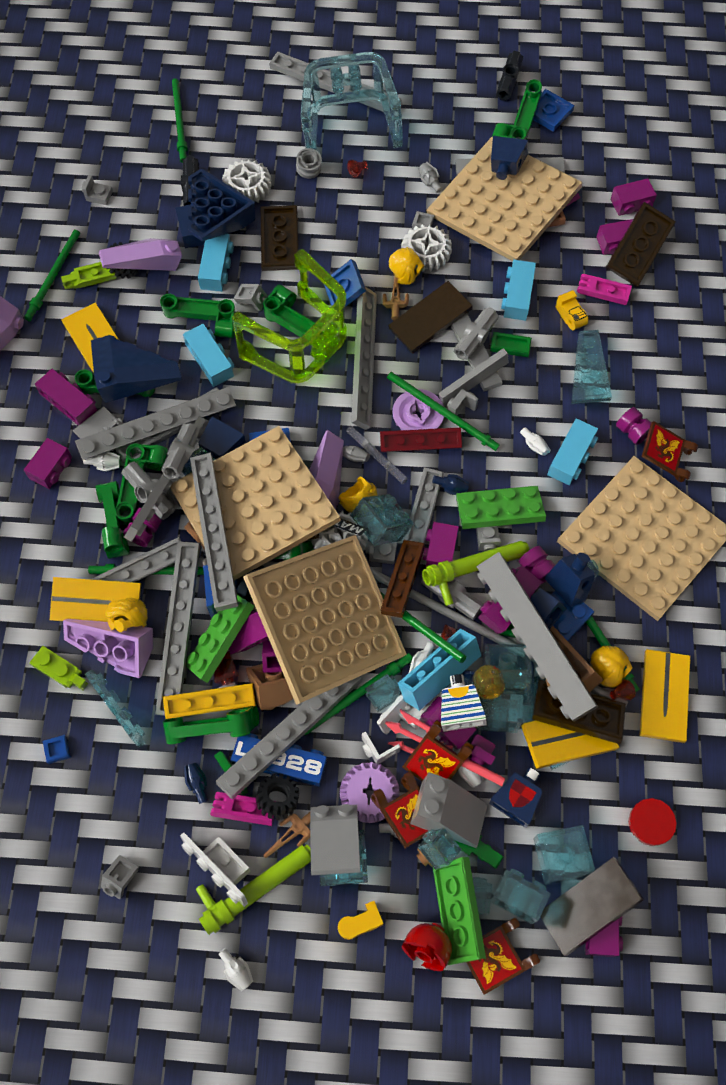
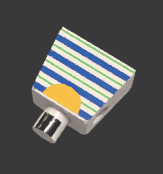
(461, 706)

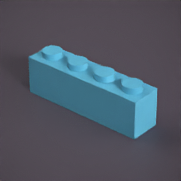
(435, 671)

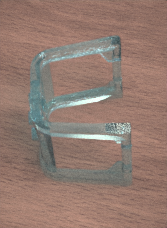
(381, 74)

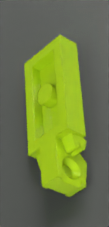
(87, 276)
(58, 669)

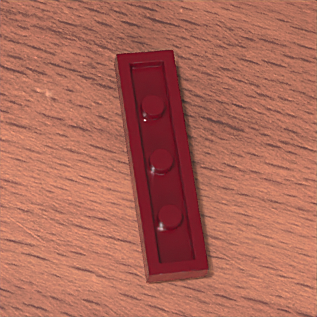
(420, 439)

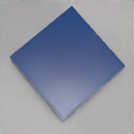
(56, 749)

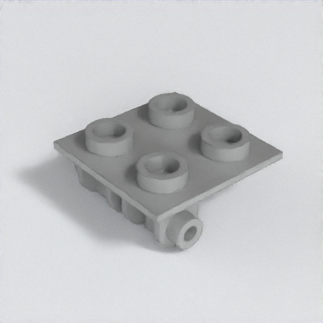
(96, 423)

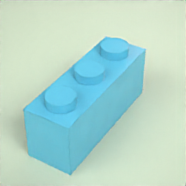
(215, 263)
(518, 289)
(209, 354)
(573, 452)

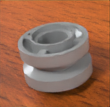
(306, 156)

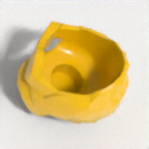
(403, 263)
(353, 495)
(126, 614)
(610, 665)

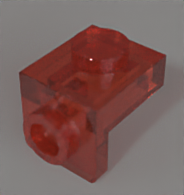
(226, 671)

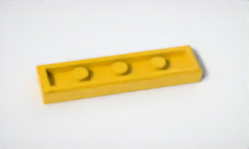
(209, 701)

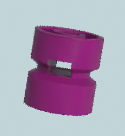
(633, 424)
(146, 536)
(536, 563)

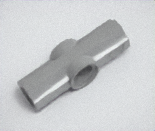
(476, 333)
(180, 451)
(143, 488)
(462, 600)

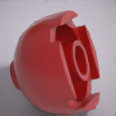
(430, 945)

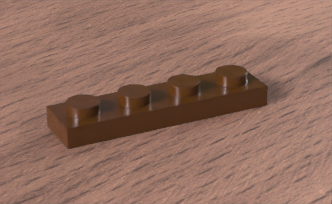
(402, 579)

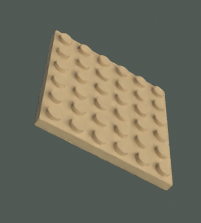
(506, 212)
(264, 499)
(646, 537)
(324, 617)

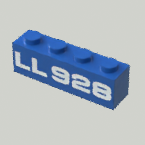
(294, 762)

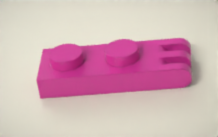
(604, 289)
(240, 809)

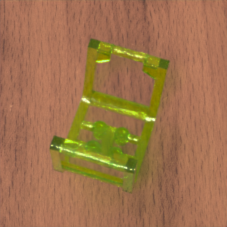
(329, 323)

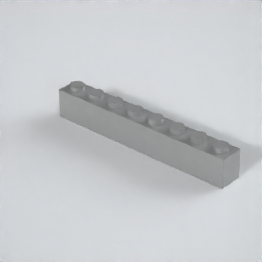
(537, 637)

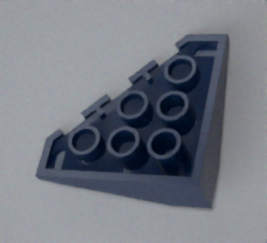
(216, 207)
(127, 370)

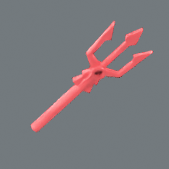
(468, 764)

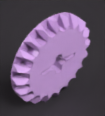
(405, 416)
(358, 780)

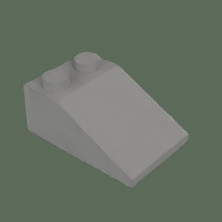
(449, 806)
(334, 839)

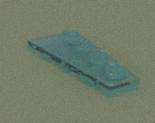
(590, 371)

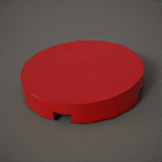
(652, 822)

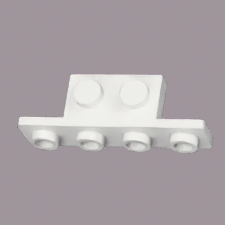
(394, 715)
(222, 863)

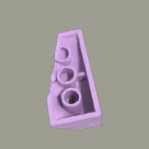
(143, 254)
(10, 322)
(328, 465)
(124, 650)

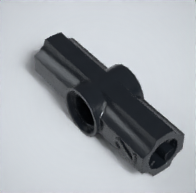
(509, 75)
(190, 166)

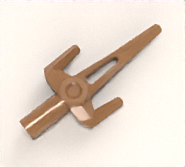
(395, 302)
(299, 826)

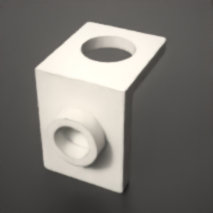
(371, 751)

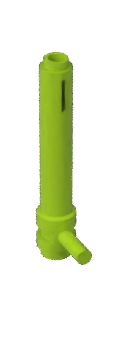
(447, 571)
(225, 910)

